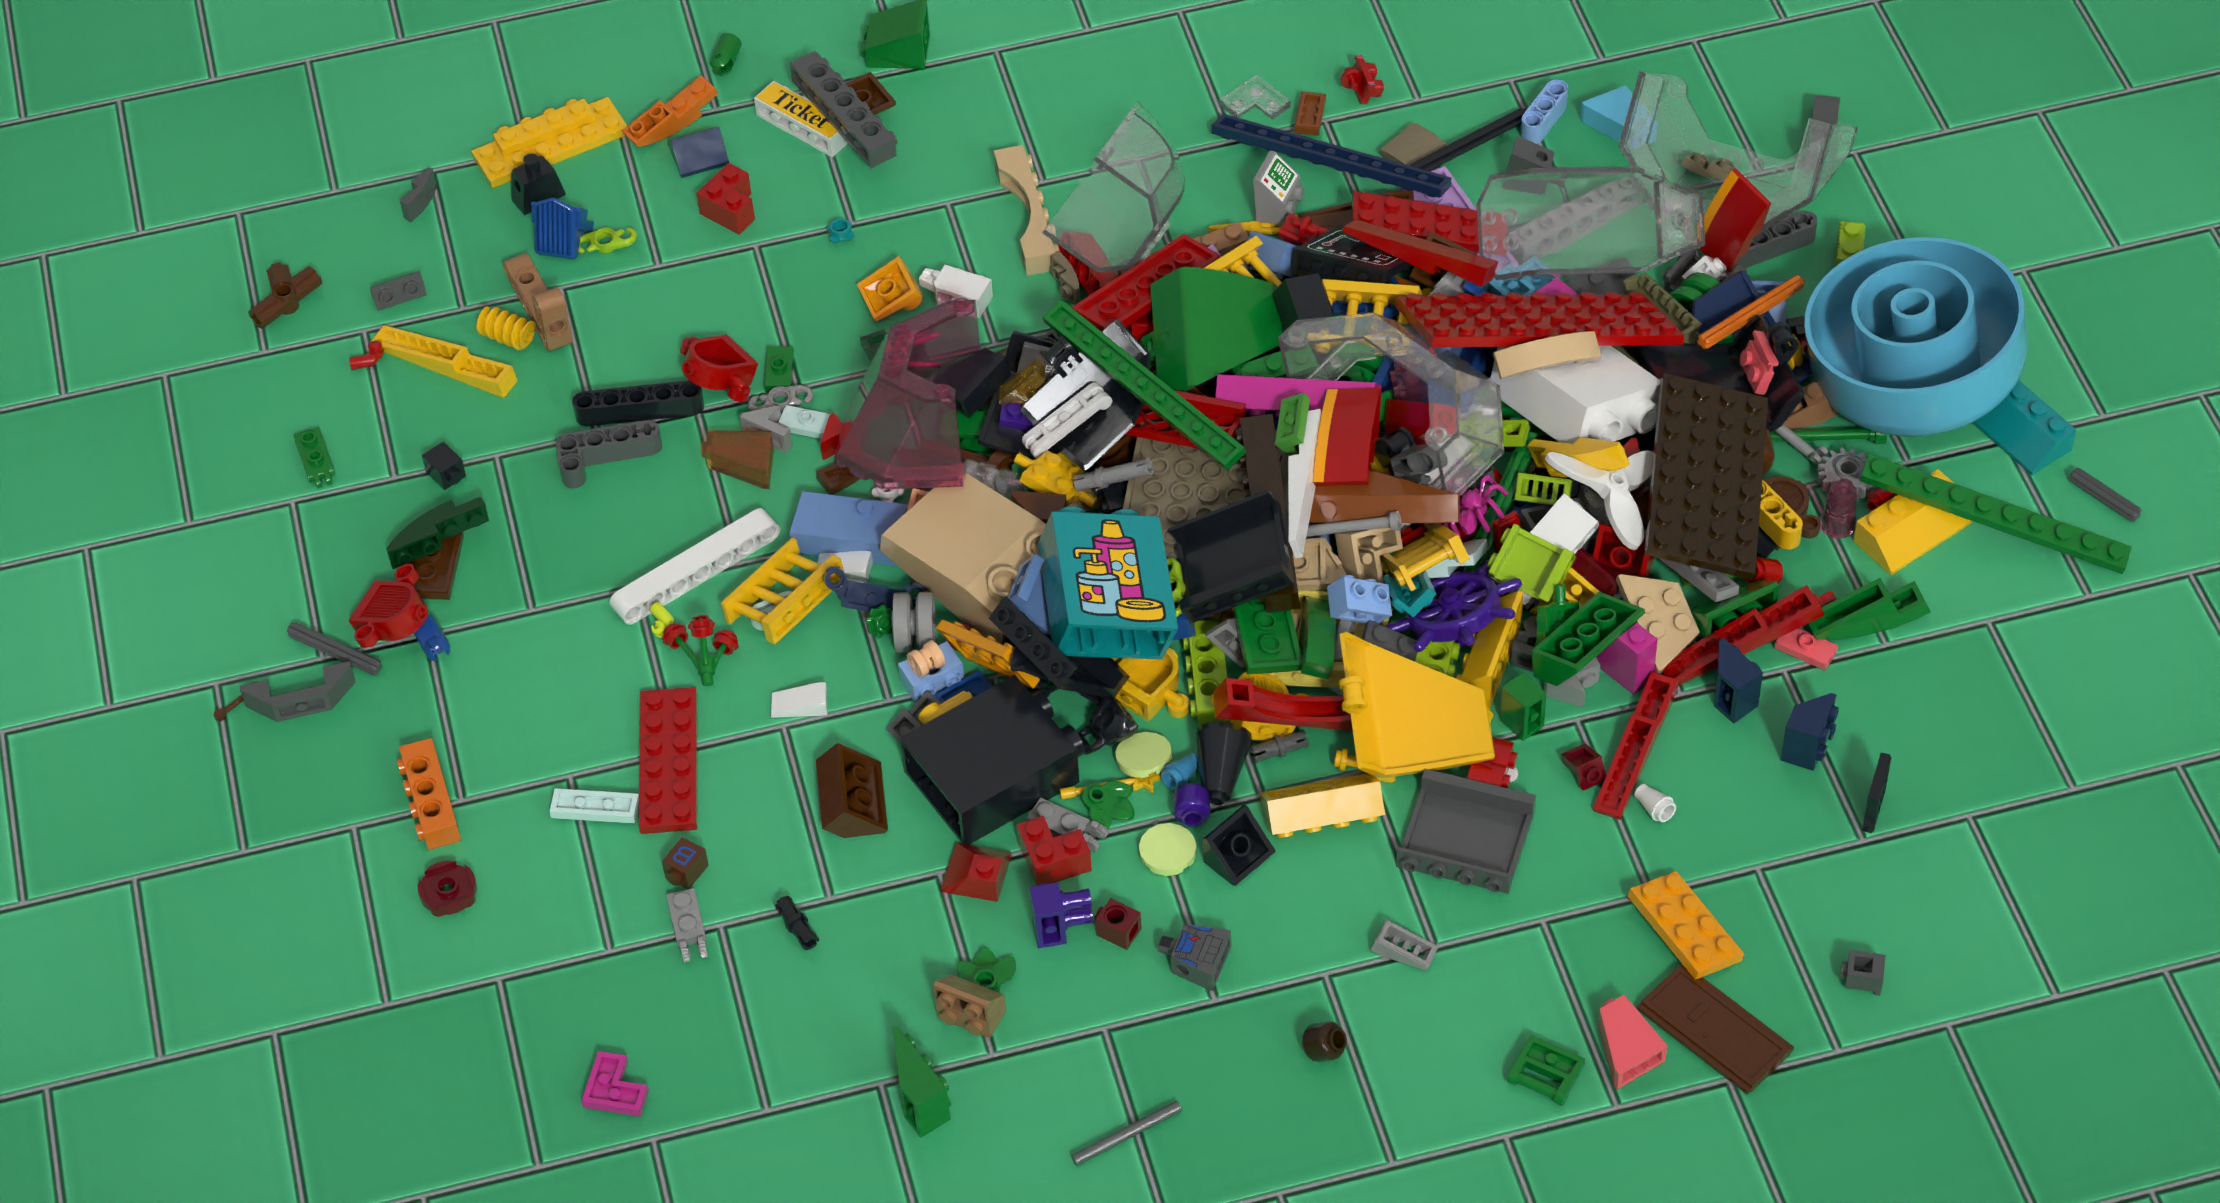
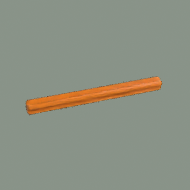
(1745, 314)

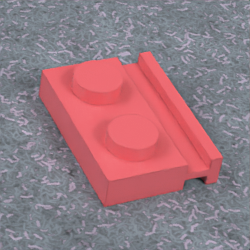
(1758, 362)

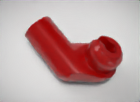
(370, 358)

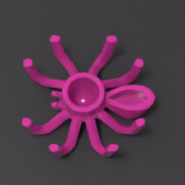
(1475, 506)

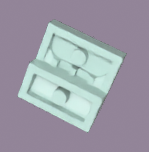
(1475, 550)

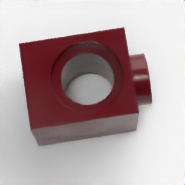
(1122, 933)

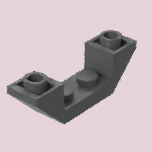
(304, 702)

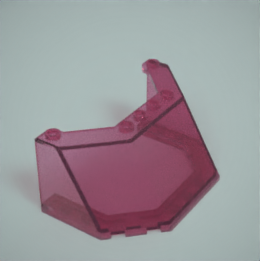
(900, 423)

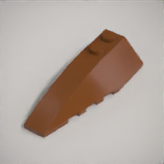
(1384, 495)

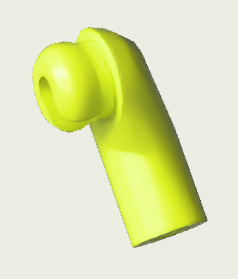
(663, 618)

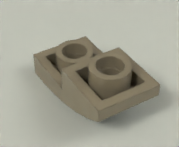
(1699, 164)
(1065, 274)

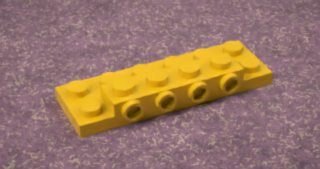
(553, 134)

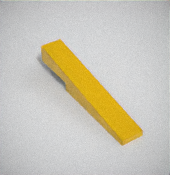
(448, 360)

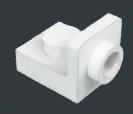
(1709, 266)

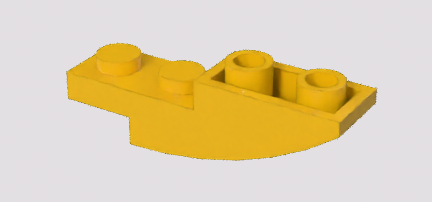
(1594, 452)

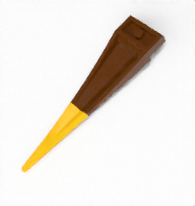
(1326, 218)

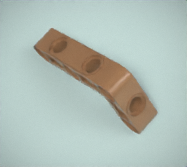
(541, 305)

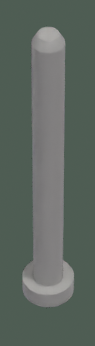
(1393, 521)

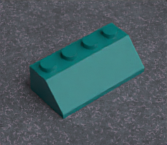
(2028, 429)

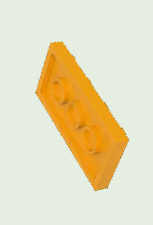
(983, 651)
(1685, 925)

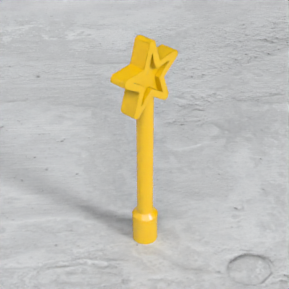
(1138, 783)

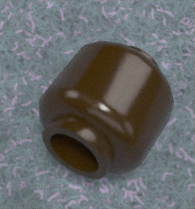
(1324, 1041)

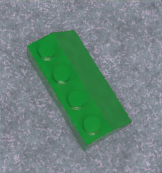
(1582, 637)

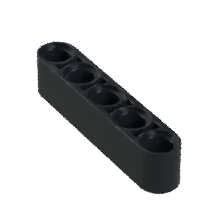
(638, 403)

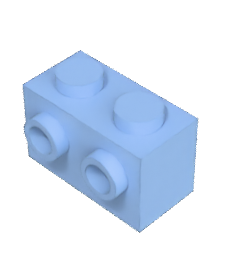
(1359, 600)

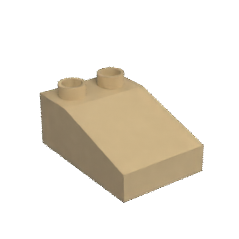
(965, 549)

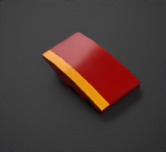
(1733, 219)
(1347, 437)

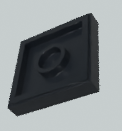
(1876, 793)

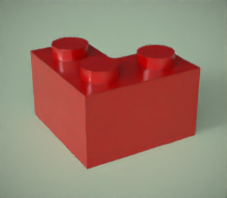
(727, 199)
(1050, 857)

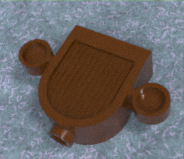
(1797, 498)

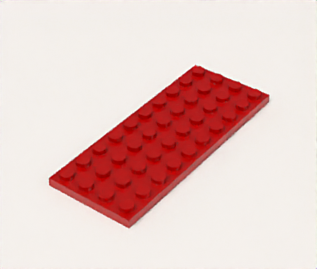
(1521, 319)

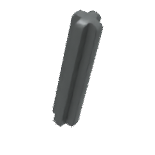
(2105, 494)

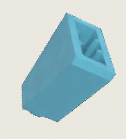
(1607, 112)

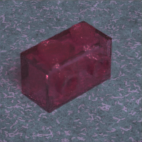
(1407, 385)

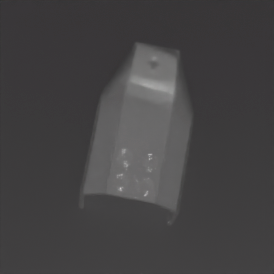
(1126, 200)
(1585, 222)

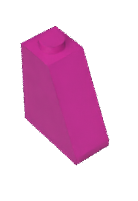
(1630, 658)

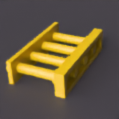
(1246, 253)
(1376, 293)
(1434, 547)
(789, 609)

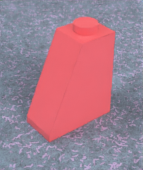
(1628, 1041)

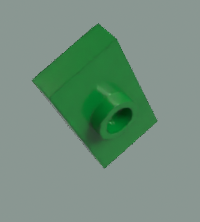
(779, 367)

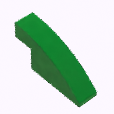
(1869, 611)
(1317, 638)

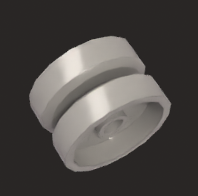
(913, 622)

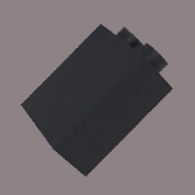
(992, 758)

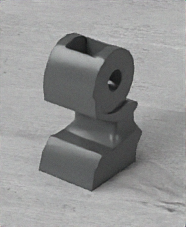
(1523, 644)

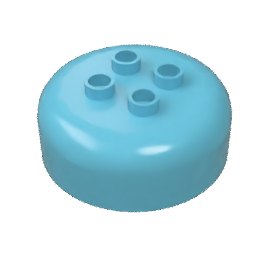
(1917, 336)

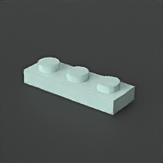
(594, 805)

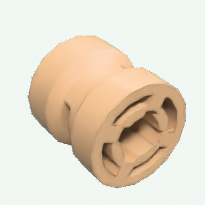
(925, 659)

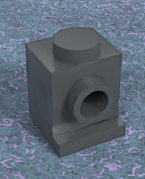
(1863, 971)

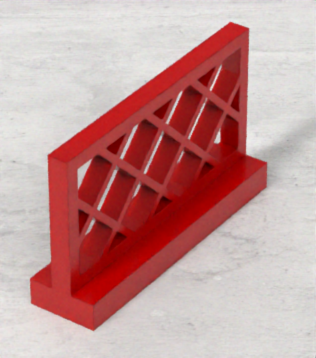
(1220, 411)

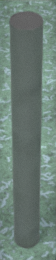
(1126, 1133)

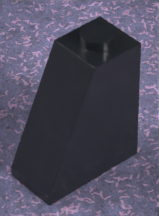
(974, 379)

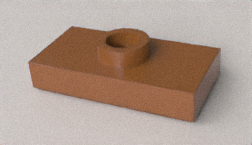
(1310, 113)

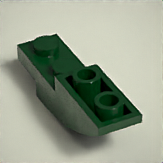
(425, 533)

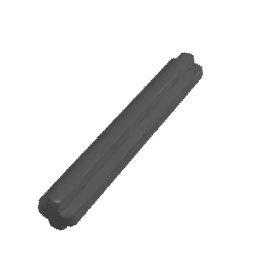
(334, 648)

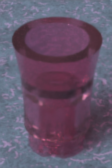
(1839, 512)

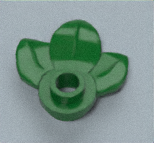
(1112, 803)
(987, 970)

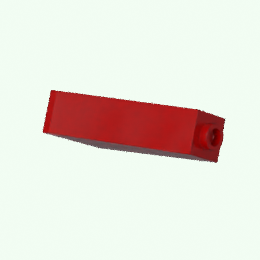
(1410, 415)

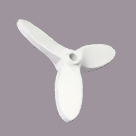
(1614, 489)

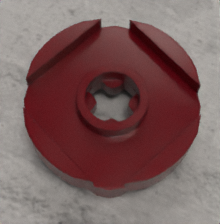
(451, 901)

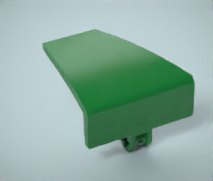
(1208, 324)

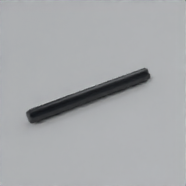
(1470, 141)

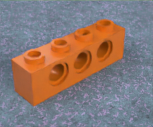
(429, 794)

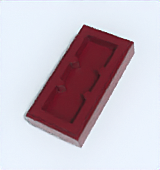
(1595, 573)

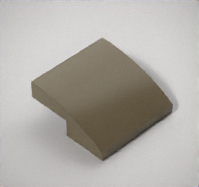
(1411, 145)

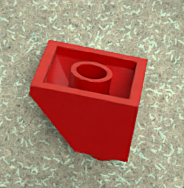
(976, 872)

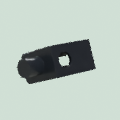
(534, 182)

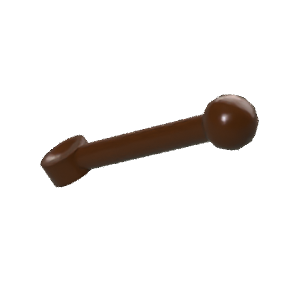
(219, 714)

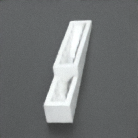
(1301, 485)

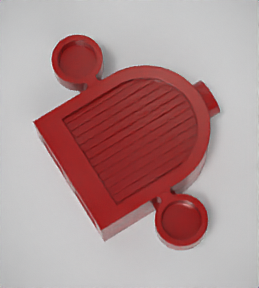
(719, 365)
(389, 609)

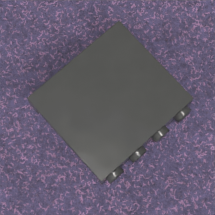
(1467, 831)

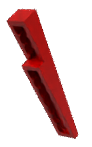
(1424, 253)
(1747, 633)
(1636, 745)

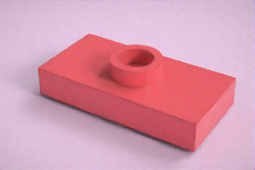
(1806, 648)

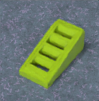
(1523, 484)

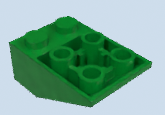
(921, 1090)

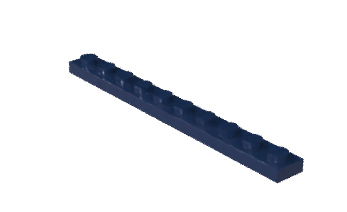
(1331, 155)

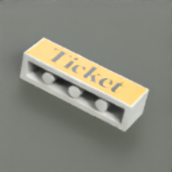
(798, 118)

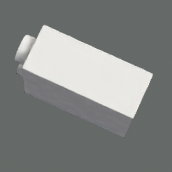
(1585, 399)

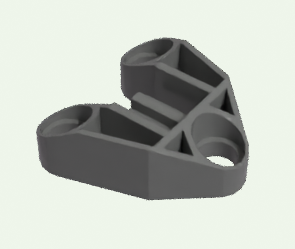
(1414, 464)

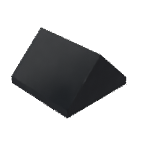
(1302, 299)
(1236, 846)

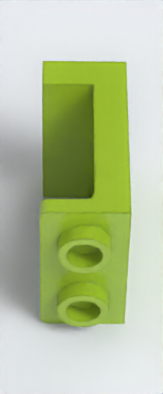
(1532, 561)

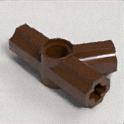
(285, 293)

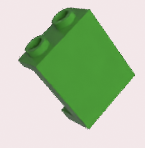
(1292, 423)

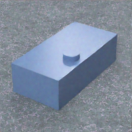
(843, 524)

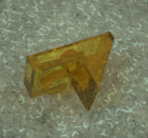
(1023, 385)

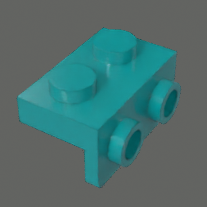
(1408, 600)

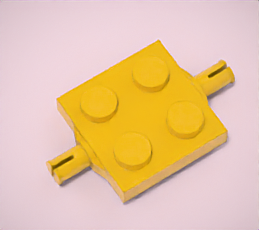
(1053, 476)

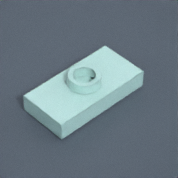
(804, 421)

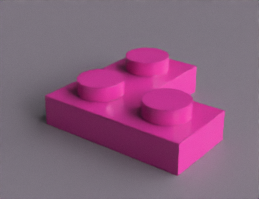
(607, 1090)

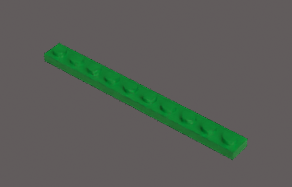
(1144, 385)
(1995, 513)

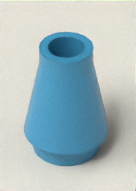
(1180, 771)

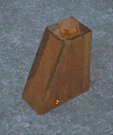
(741, 455)

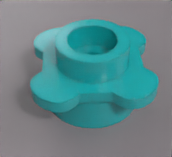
(840, 230)

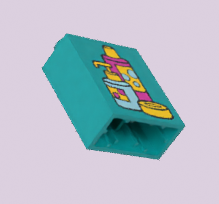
(1107, 584)

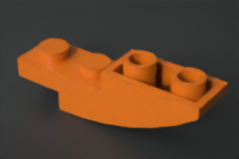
(669, 118)

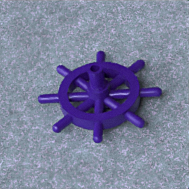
(1457, 609)

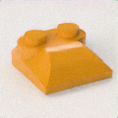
(890, 289)

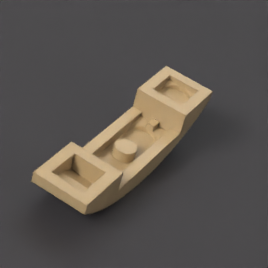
(1546, 353)

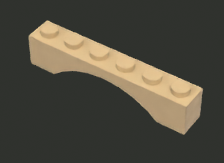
(1015, 175)

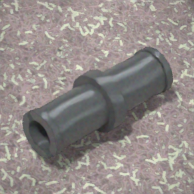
(1279, 746)

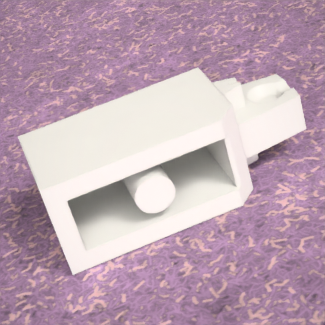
(956, 283)

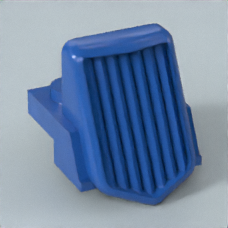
(558, 228)

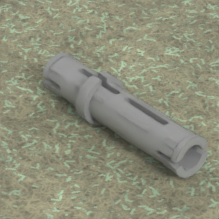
(1102, 476)

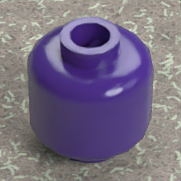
(1191, 804)

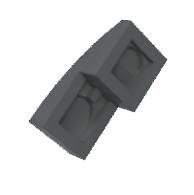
(421, 195)
(908, 720)

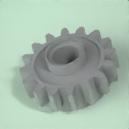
(1845, 466)

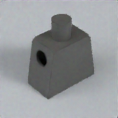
(1529, 155)

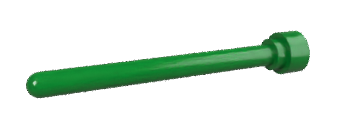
(1835, 434)

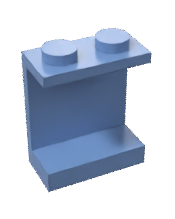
(1029, 593)

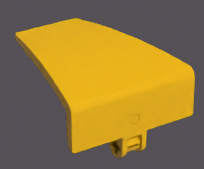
(1410, 714)

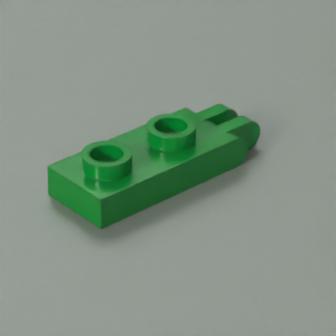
(314, 456)

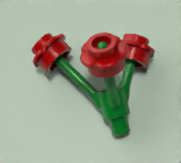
(701, 626)

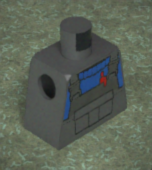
(1198, 953)

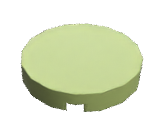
(1143, 754)
(1167, 849)

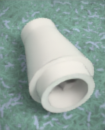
(1658, 805)

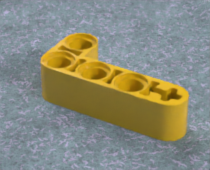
(1779, 519)

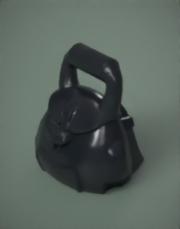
(1108, 725)

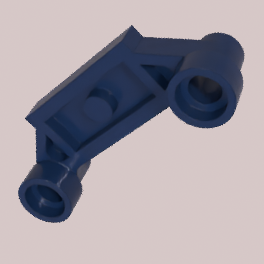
(865, 595)

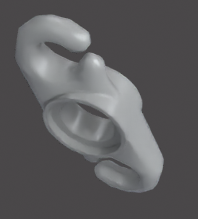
(788, 392)

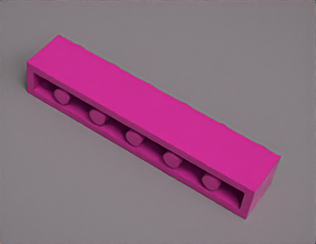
(1266, 393)

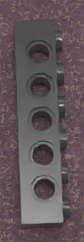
(843, 109)

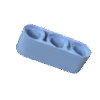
(1544, 111)

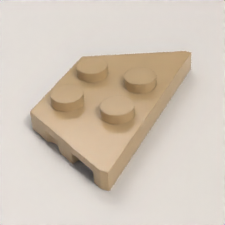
(1317, 566)
(1665, 614)

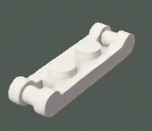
(1066, 419)

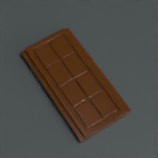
(1715, 1029)

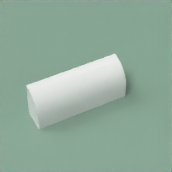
(1565, 527)

